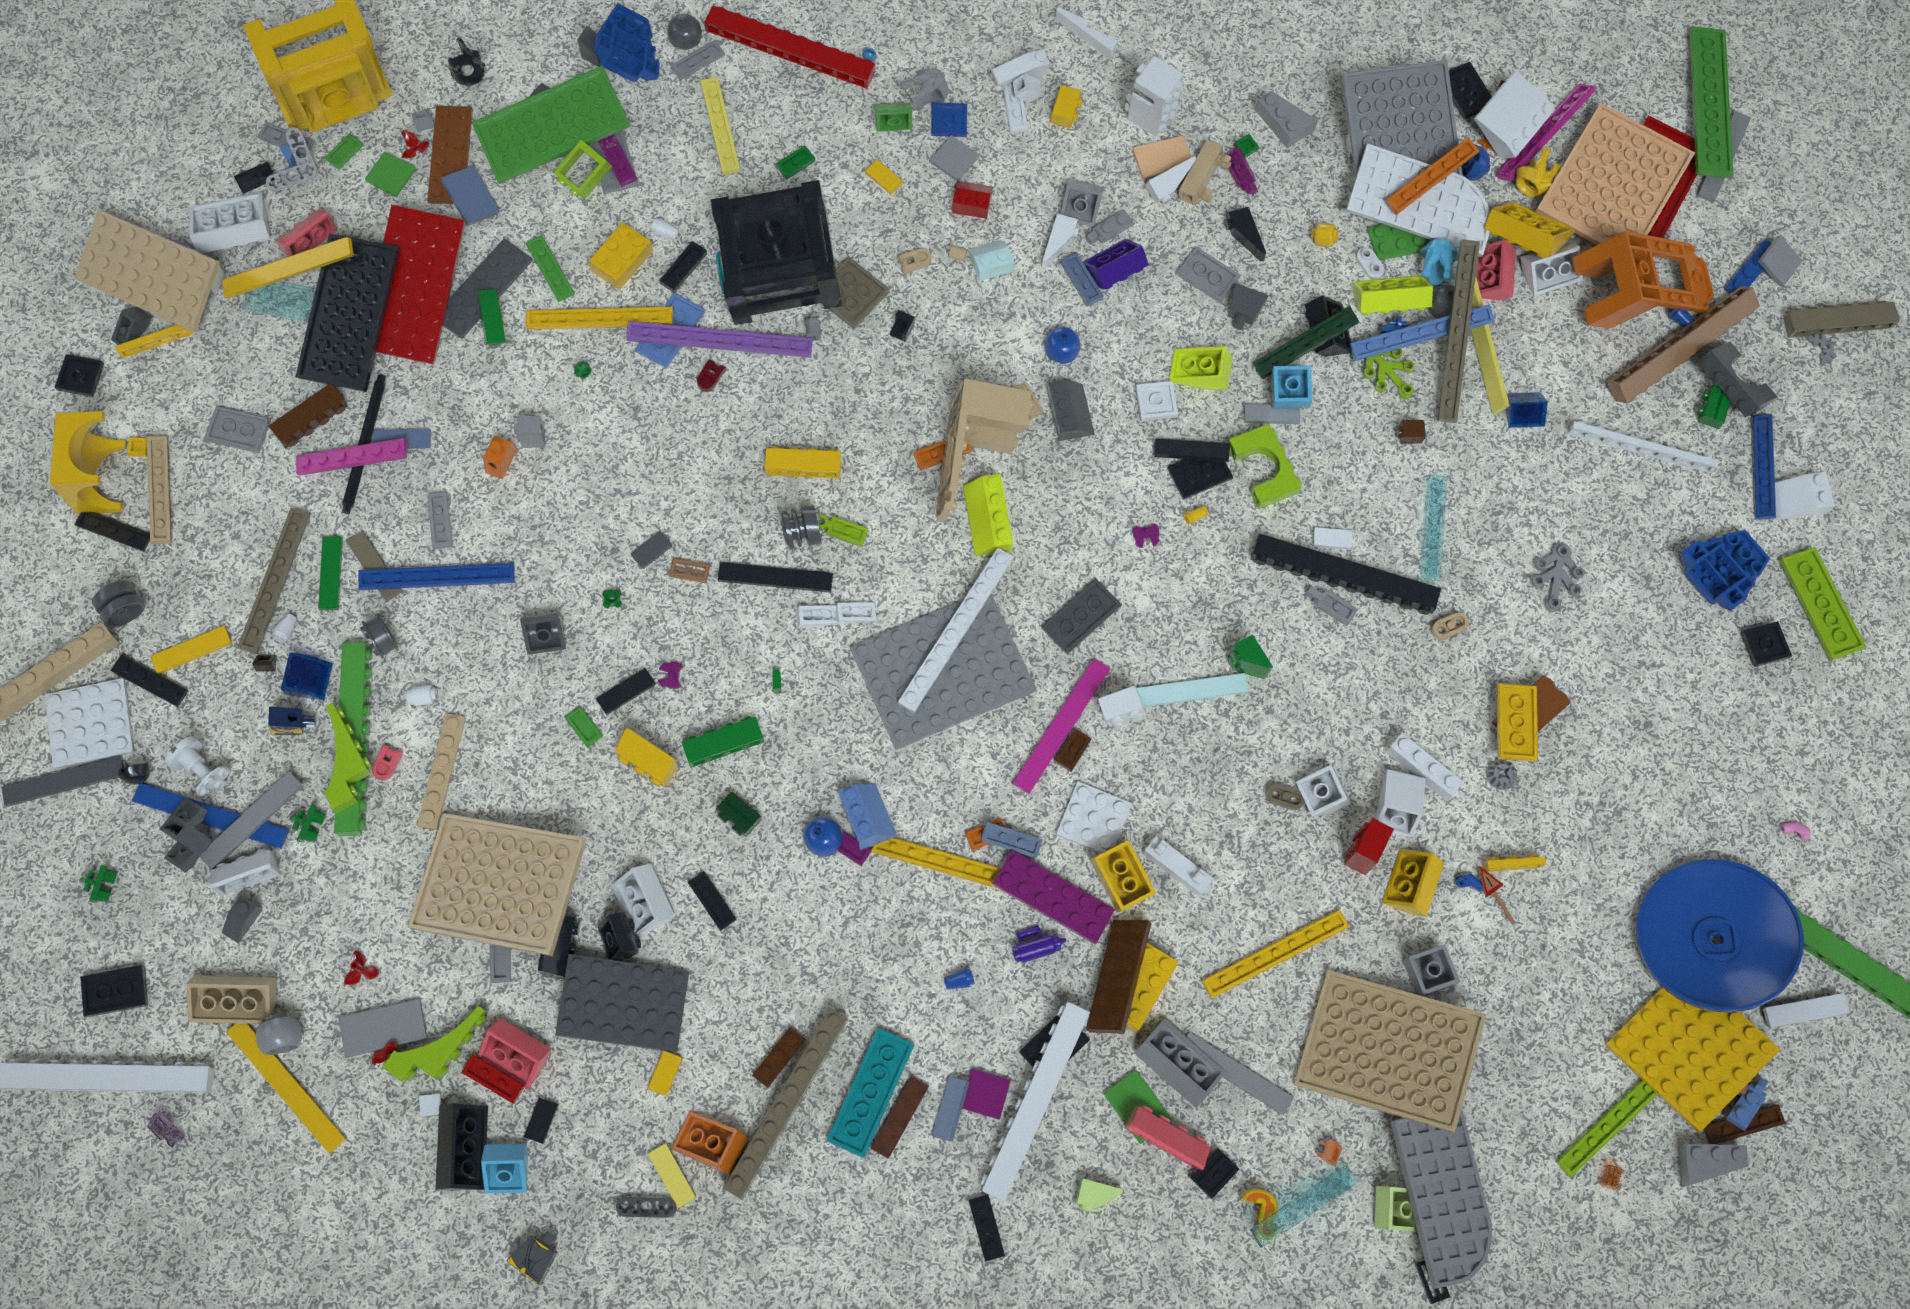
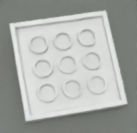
(89, 723)

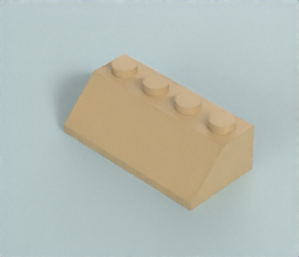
(230, 999)

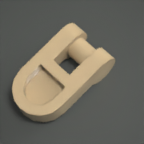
(920, 257)

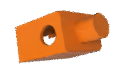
(499, 454)

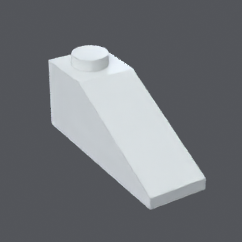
(1031, 63)
(1165, 184)
(1061, 237)

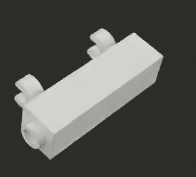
(1178, 866)

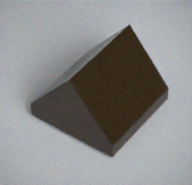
(265, 663)

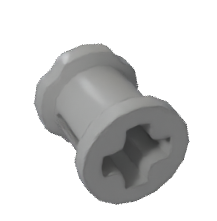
(812, 328)

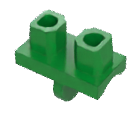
(312, 816)
(97, 893)

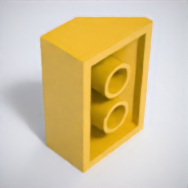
(646, 758)
(1413, 882)

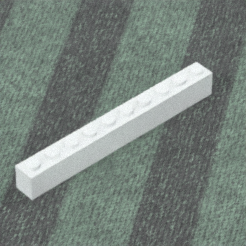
(106, 1078)
(1037, 1097)

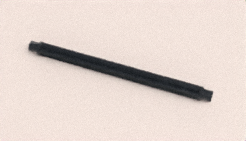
(365, 438)

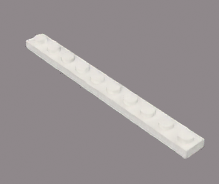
(955, 630)

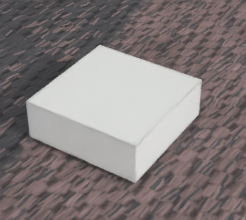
(429, 1105)

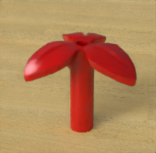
(412, 142)
(357, 965)

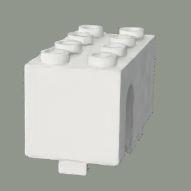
(1161, 93)

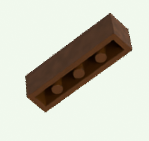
(308, 416)

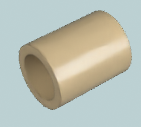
(958, 253)

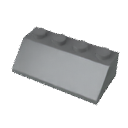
(1180, 1063)

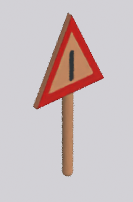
(1490, 886)

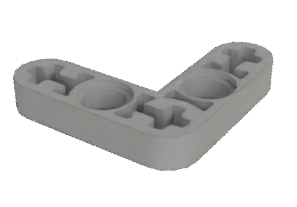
(301, 162)

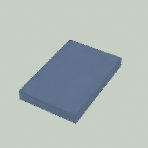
(470, 195)

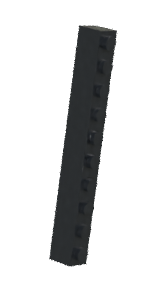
(1346, 574)

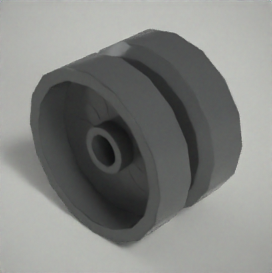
(118, 604)

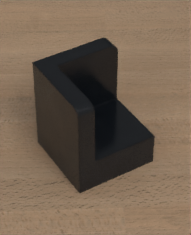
(903, 326)

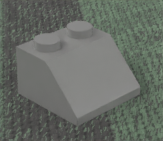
(1082, 201)

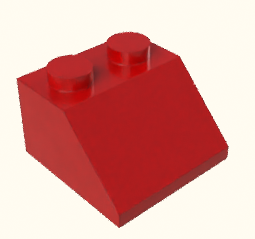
(972, 199)

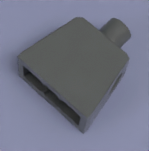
(1246, 305)

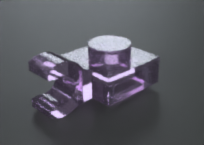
(162, 1129)

